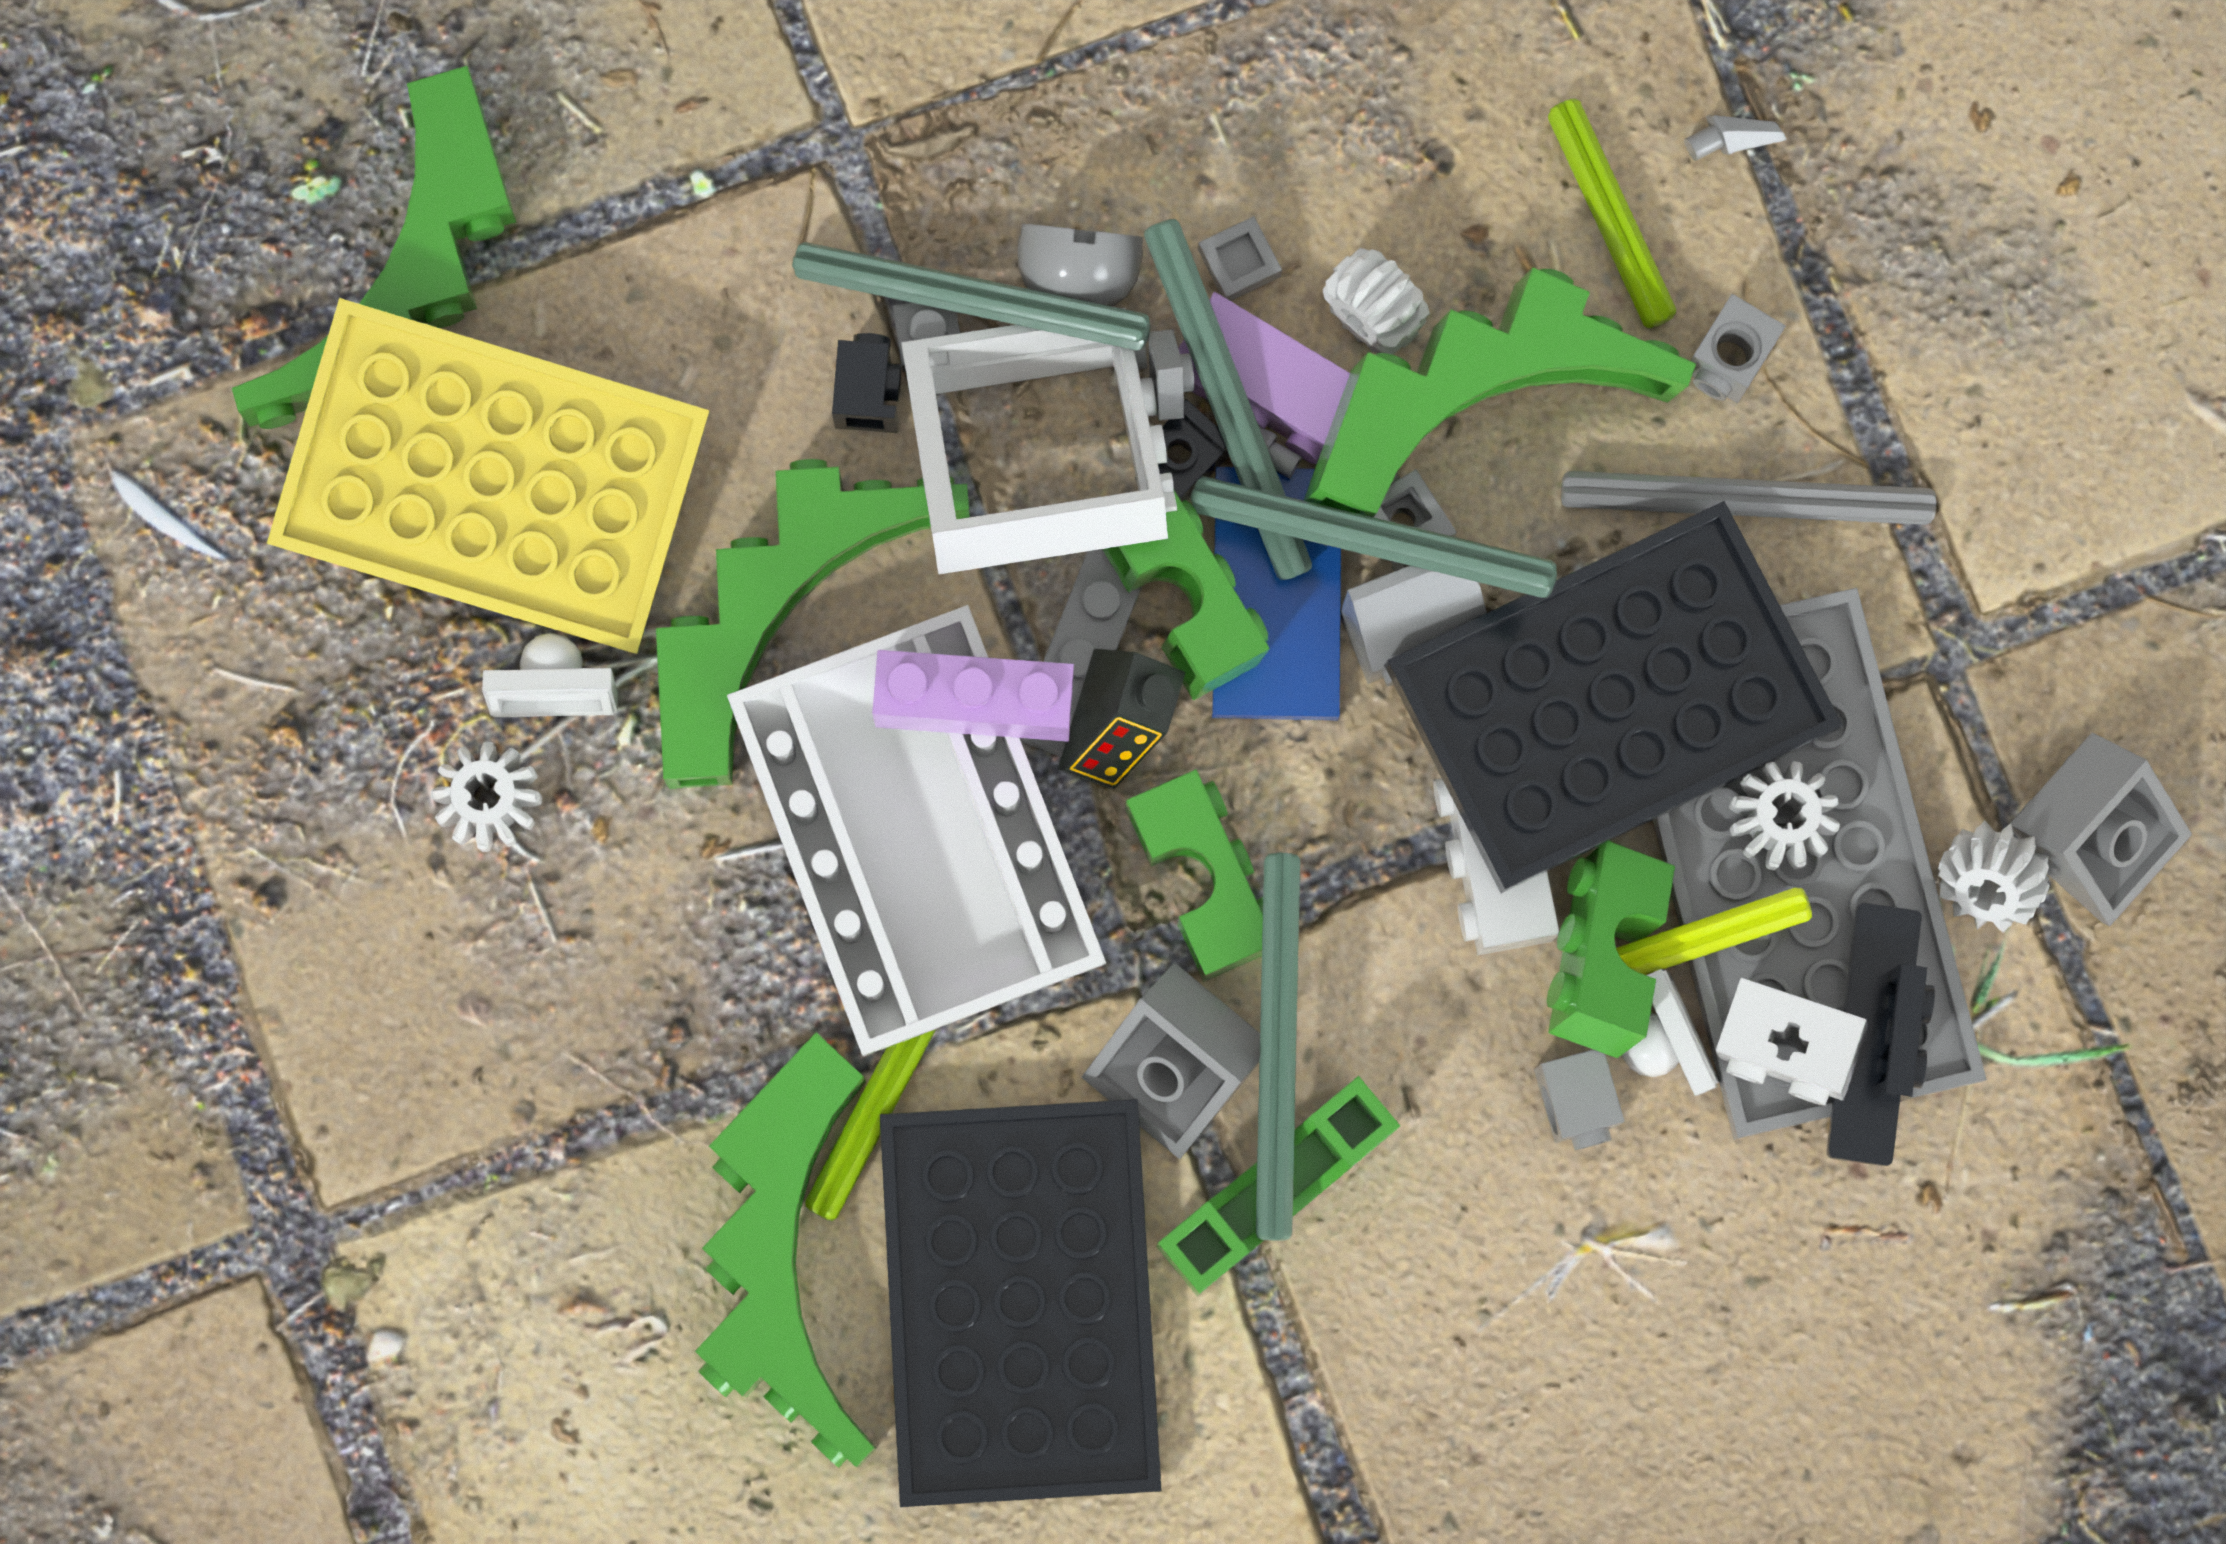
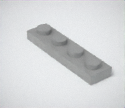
(1090, 621)

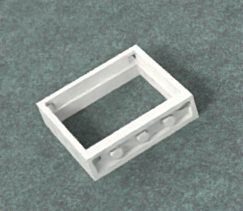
(1043, 531)

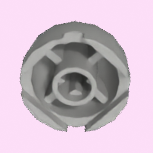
(1079, 263)

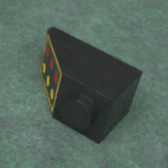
(1119, 715)

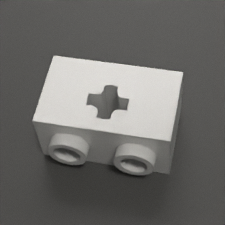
(1828, 1034)

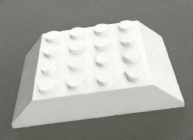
(913, 845)

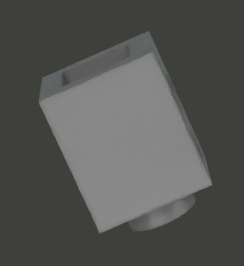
(1751, 331)
(1579, 1098)

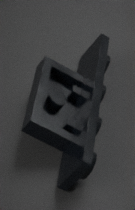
(1895, 1001)

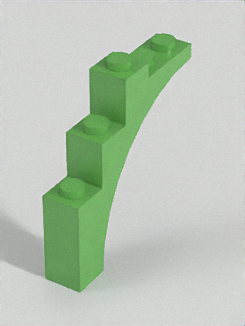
(453, 197)
(1466, 361)
(756, 594)
(765, 1336)

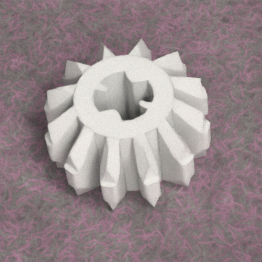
(1376, 301)
(464, 807)
(1806, 819)
(1994, 876)

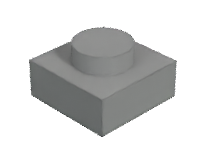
(1239, 259)
(922, 322)
(1170, 374)

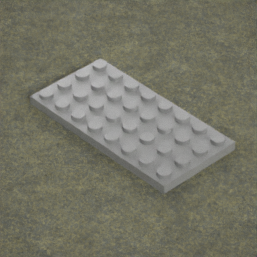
(1870, 859)

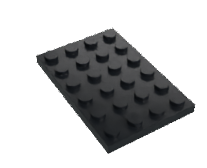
(1612, 696)
(1019, 1303)

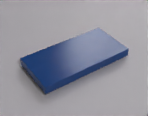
(1302, 622)

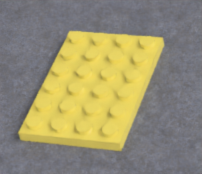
(488, 476)

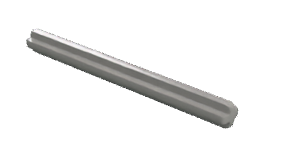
(1749, 497)

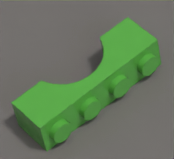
(1324, 1151)

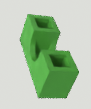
(1222, 634)
(1185, 822)
(1595, 993)

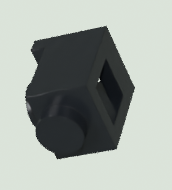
(865, 385)
(1201, 440)

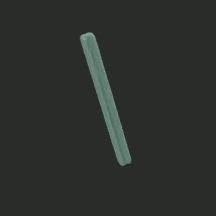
(972, 296)
(1221, 383)
(1375, 537)
(1278, 1047)

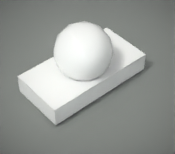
(550, 683)
(1672, 1040)

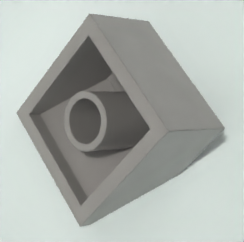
(1405, 612)
(2103, 826)
(1178, 1057)

